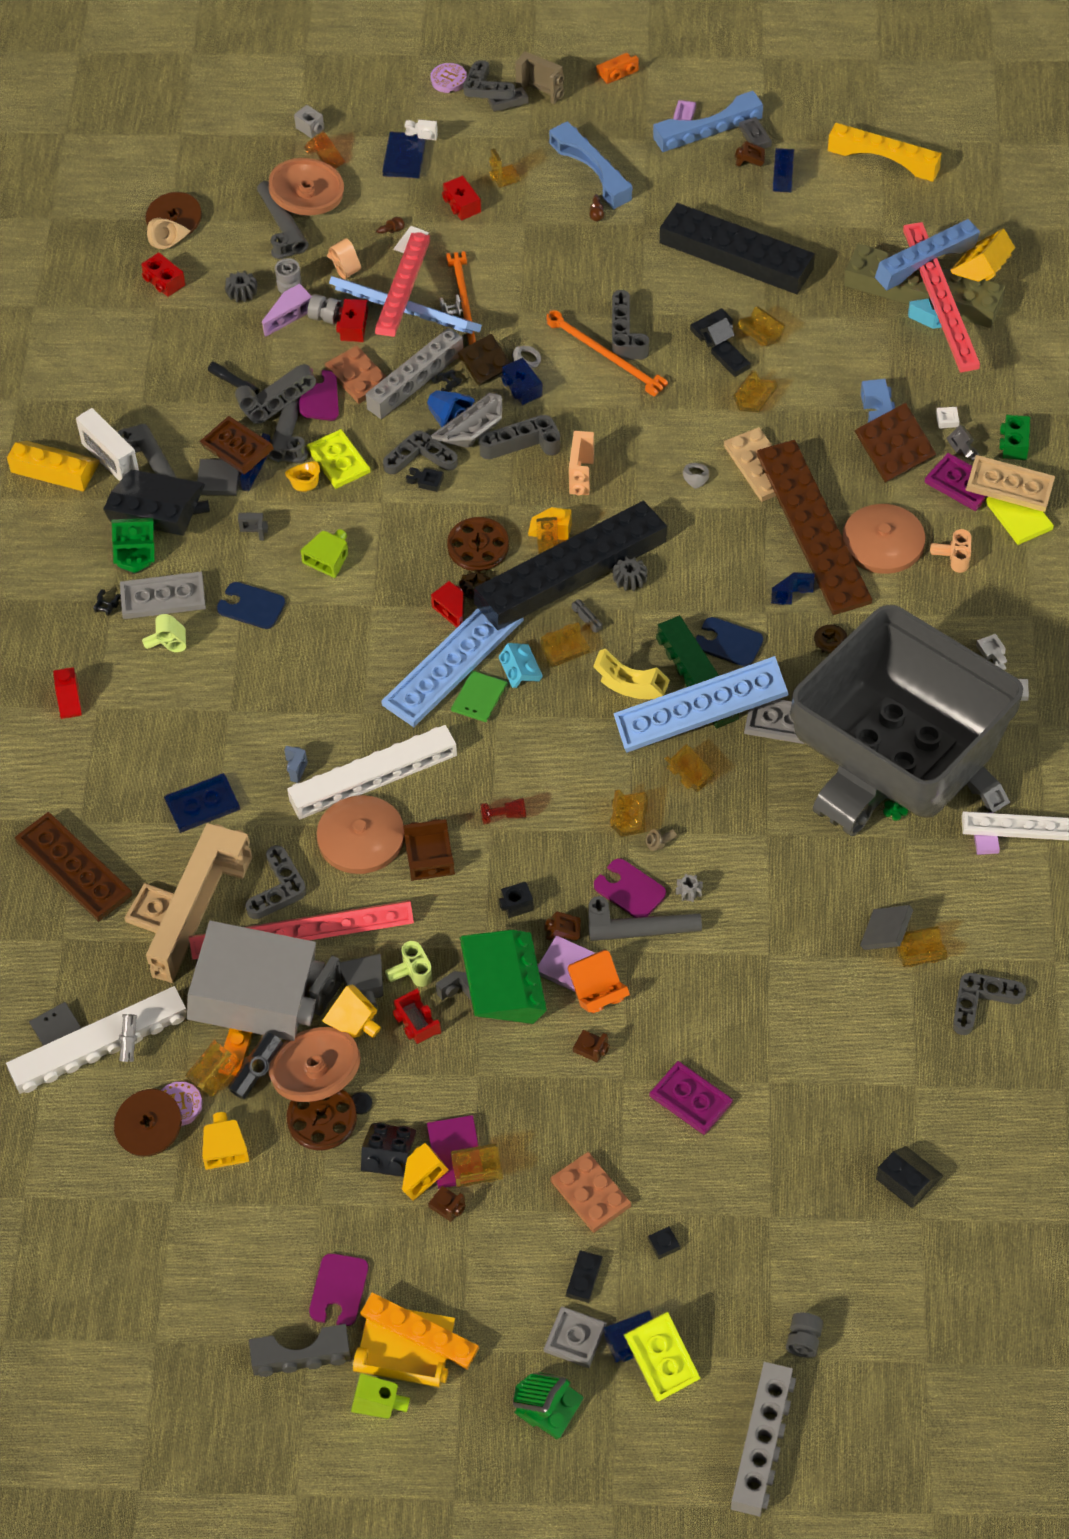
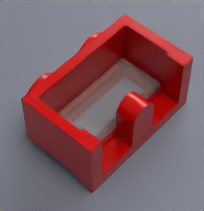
(415, 1017)

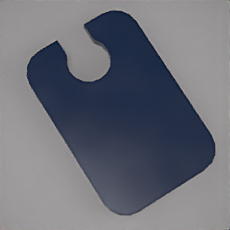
(255, 605)
(732, 642)

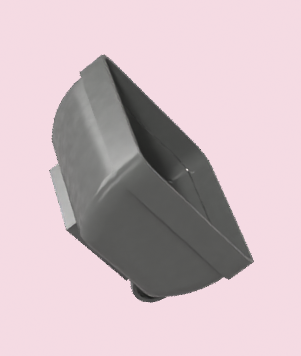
(901, 717)

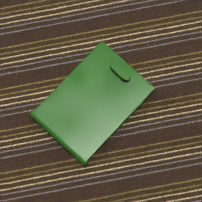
(479, 696)

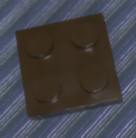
(484, 359)

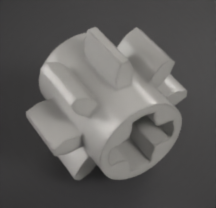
(689, 887)

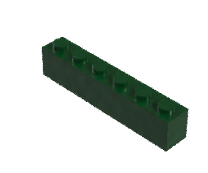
(688, 657)

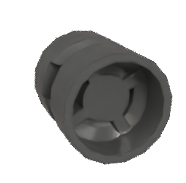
(804, 1335)

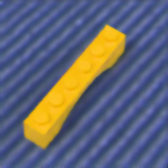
(918, 160)

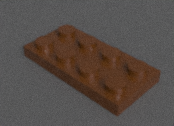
(236, 445)

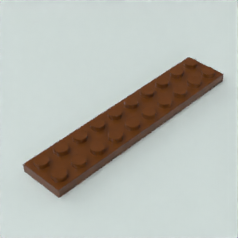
(814, 527)

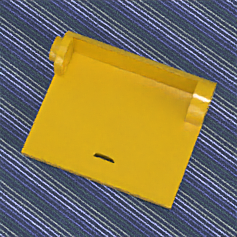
(395, 1357)

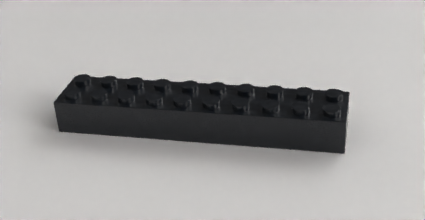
(569, 565)

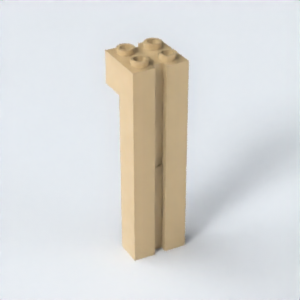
(216, 853)

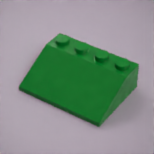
(503, 976)

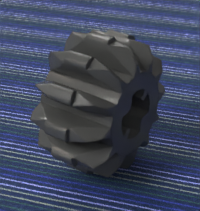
(241, 286)
(630, 574)

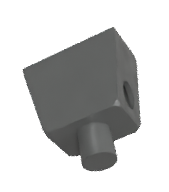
(366, 975)

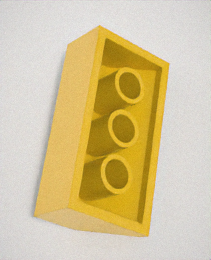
(985, 258)
(52, 465)

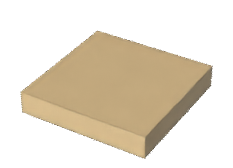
(149, 907)

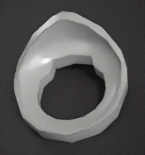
(517, 355)
(695, 480)

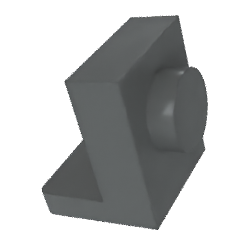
(253, 523)

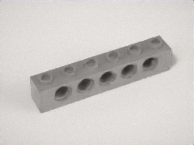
(414, 373)
(772, 1378)

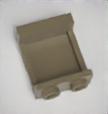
(540, 75)

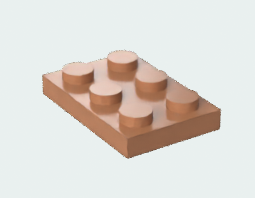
(355, 373)
(590, 1192)

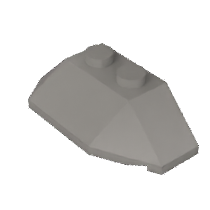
(472, 422)

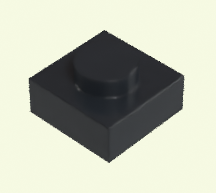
(664, 1242)

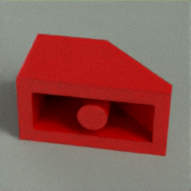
(449, 602)
(67, 693)

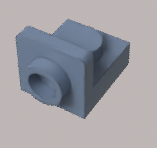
(297, 762)

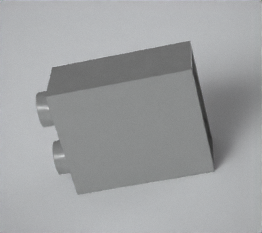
(253, 981)

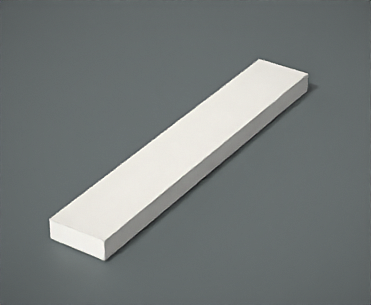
(1015, 825)

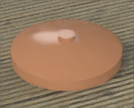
(306, 186)
(884, 538)
(360, 834)
(314, 1064)

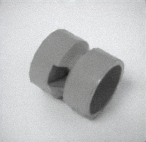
(287, 274)
(324, 309)

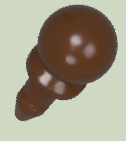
(596, 209)
(392, 225)

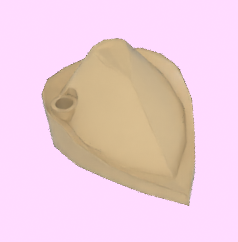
(165, 233)

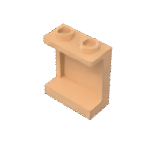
(581, 452)

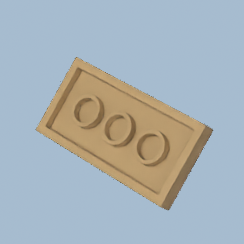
(744, 453)
(1010, 483)

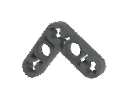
(477, 86)
(418, 448)
(284, 889)
(973, 993)

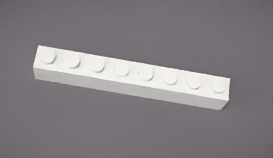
(372, 771)
(94, 1041)

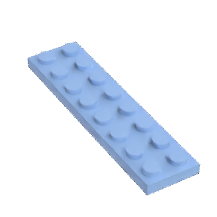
(411, 308)
(445, 667)
(700, 704)

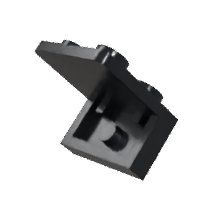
(387, 1149)

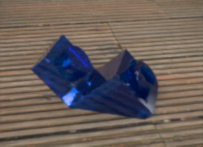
(796, 582)

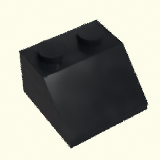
(907, 1175)

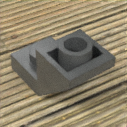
(989, 789)
(451, 984)

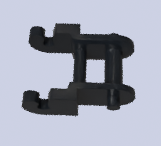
(444, 377)
(113, 604)

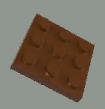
(895, 442)

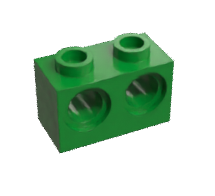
(1015, 437)

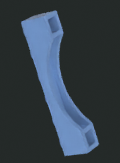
(676, 133)
(571, 143)
(901, 265)

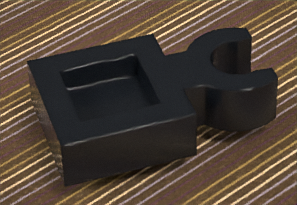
(428, 479)

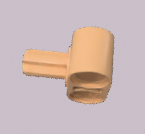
(344, 258)
(958, 550)

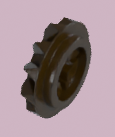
(467, 580)
(826, 632)

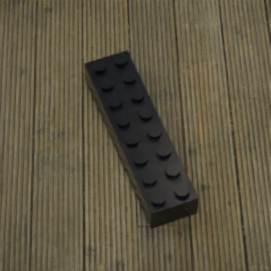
(737, 248)

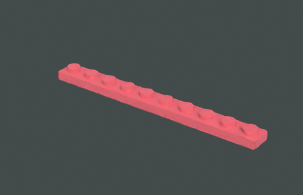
(402, 284)
(944, 304)
(331, 924)

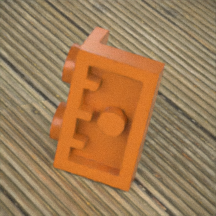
(617, 67)

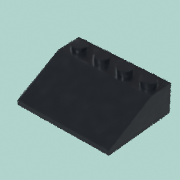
(155, 496)

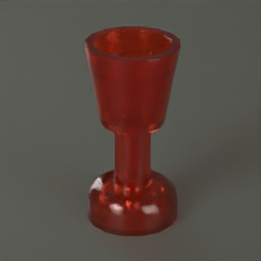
(511, 809)

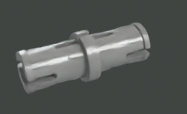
(128, 1037)

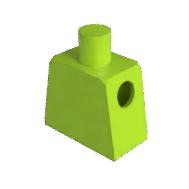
(326, 552)
(377, 1397)

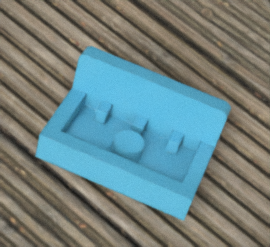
(519, 664)

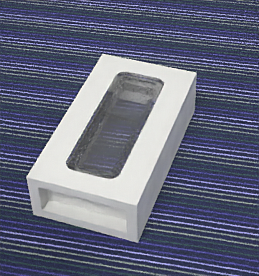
(106, 444)

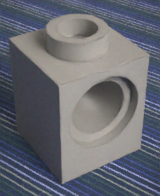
(309, 121)

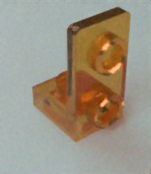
(325, 149)

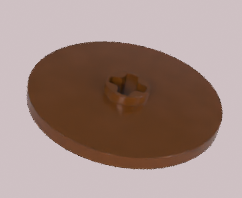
(179, 203)
(131, 1121)

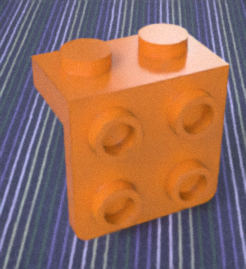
(597, 982)

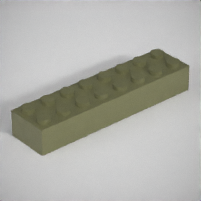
(975, 300)

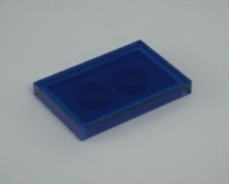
(404, 155)
(202, 803)

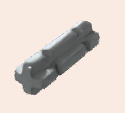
(587, 616)

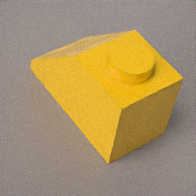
(564, 522)
(422, 1171)

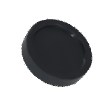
(362, 1102)

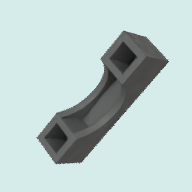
(271, 1357)

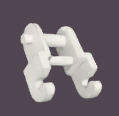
(445, 308)

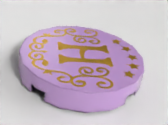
(448, 77)
(188, 1099)

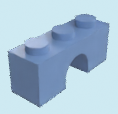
(876, 396)

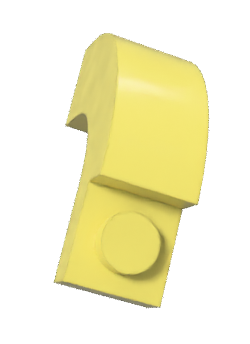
(628, 681)

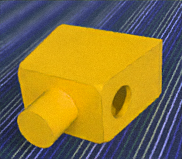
(353, 1014)
(223, 1143)

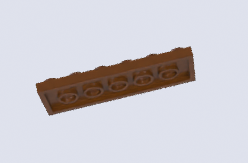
(73, 866)

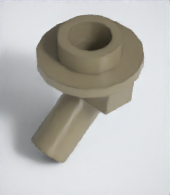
(656, 841)

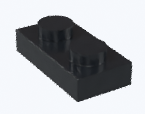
(709, 319)
(730, 358)
(584, 1276)

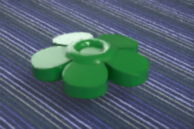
(894, 810)

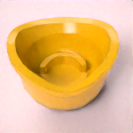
(304, 476)

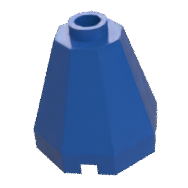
(448, 405)

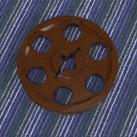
(486, 544)
(323, 1126)

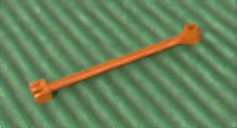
(457, 262)
(653, 386)

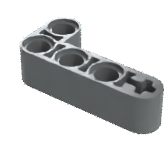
(626, 344)
(276, 396)
(521, 435)

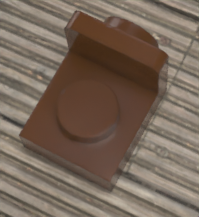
(750, 153)
(563, 926)
(591, 1045)
(447, 1203)

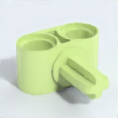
(168, 633)
(412, 965)

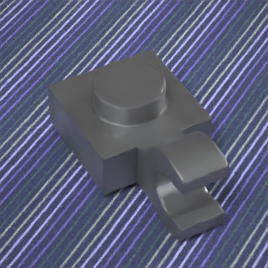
(961, 440)

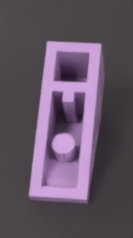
(287, 309)

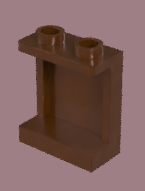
(428, 849)

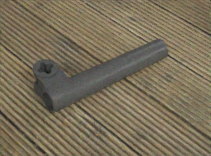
(291, 239)
(143, 440)
(283, 442)
(604, 928)

